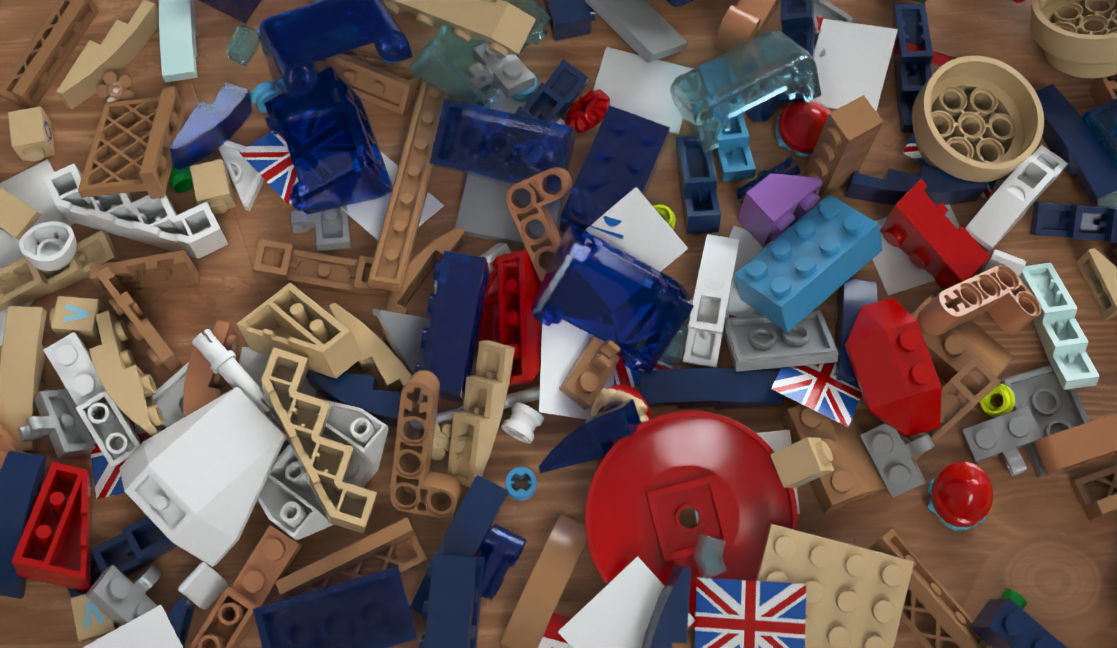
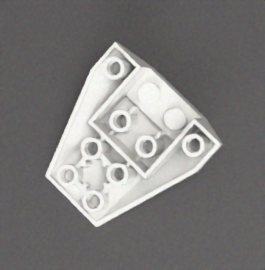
(205, 474)
(287, 492)

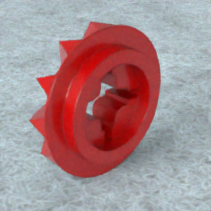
(588, 111)

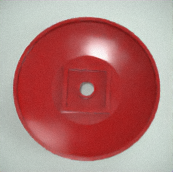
(680, 464)

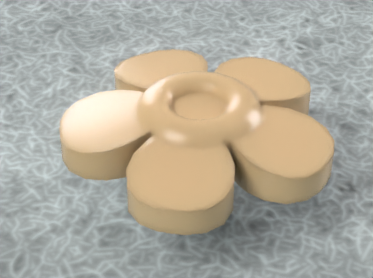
(441, 441)

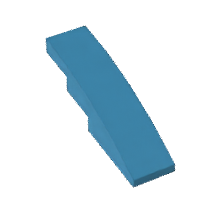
(734, 151)

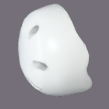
(51, 252)

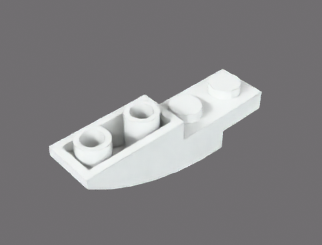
(1015, 197)
(711, 301)
(98, 411)

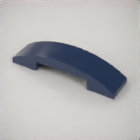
(798, 24)
(19, 481)

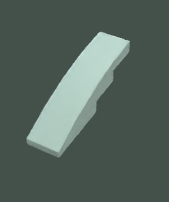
(178, 39)
(1058, 328)

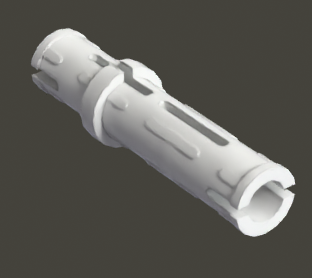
(233, 373)

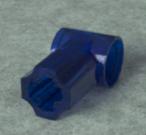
(501, 552)

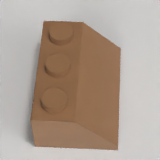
(960, 345)
(854, 469)

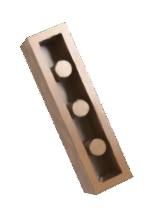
(843, 145)

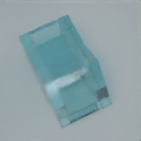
(243, 45)
(709, 556)

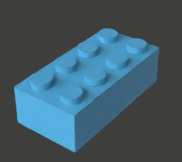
(808, 262)

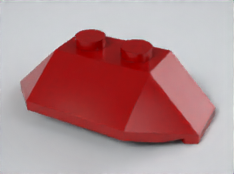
(509, 316)
(894, 368)

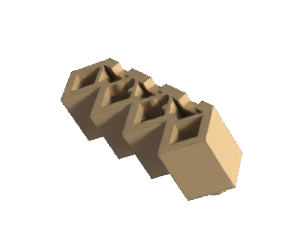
(493, 22)
(321, 459)

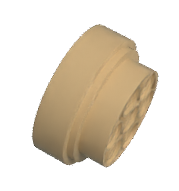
(1077, 35)
(1005, 106)

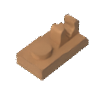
(590, 371)

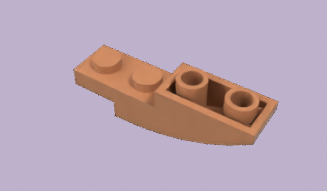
(200, 382)
(253, 588)

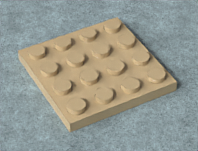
(850, 590)

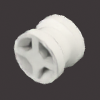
(522, 422)

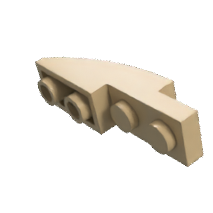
(122, 378)

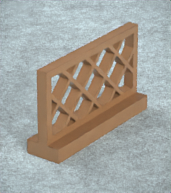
(153, 165)

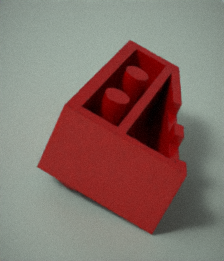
(931, 238)
(59, 531)

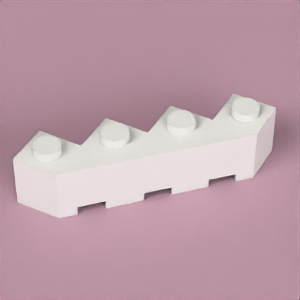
(142, 220)

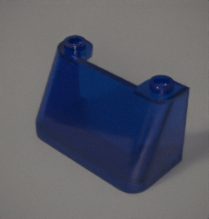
(323, 30)
(329, 145)
(612, 298)

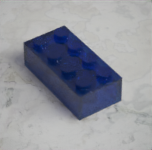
(500, 144)
(619, 160)
(454, 321)
(351, 614)

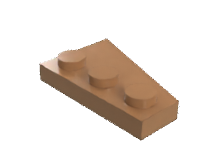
(152, 272)
(139, 325)

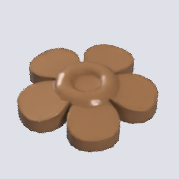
(115, 88)

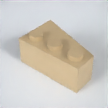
(302, 328)

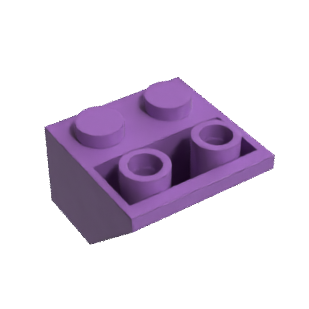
(777, 205)

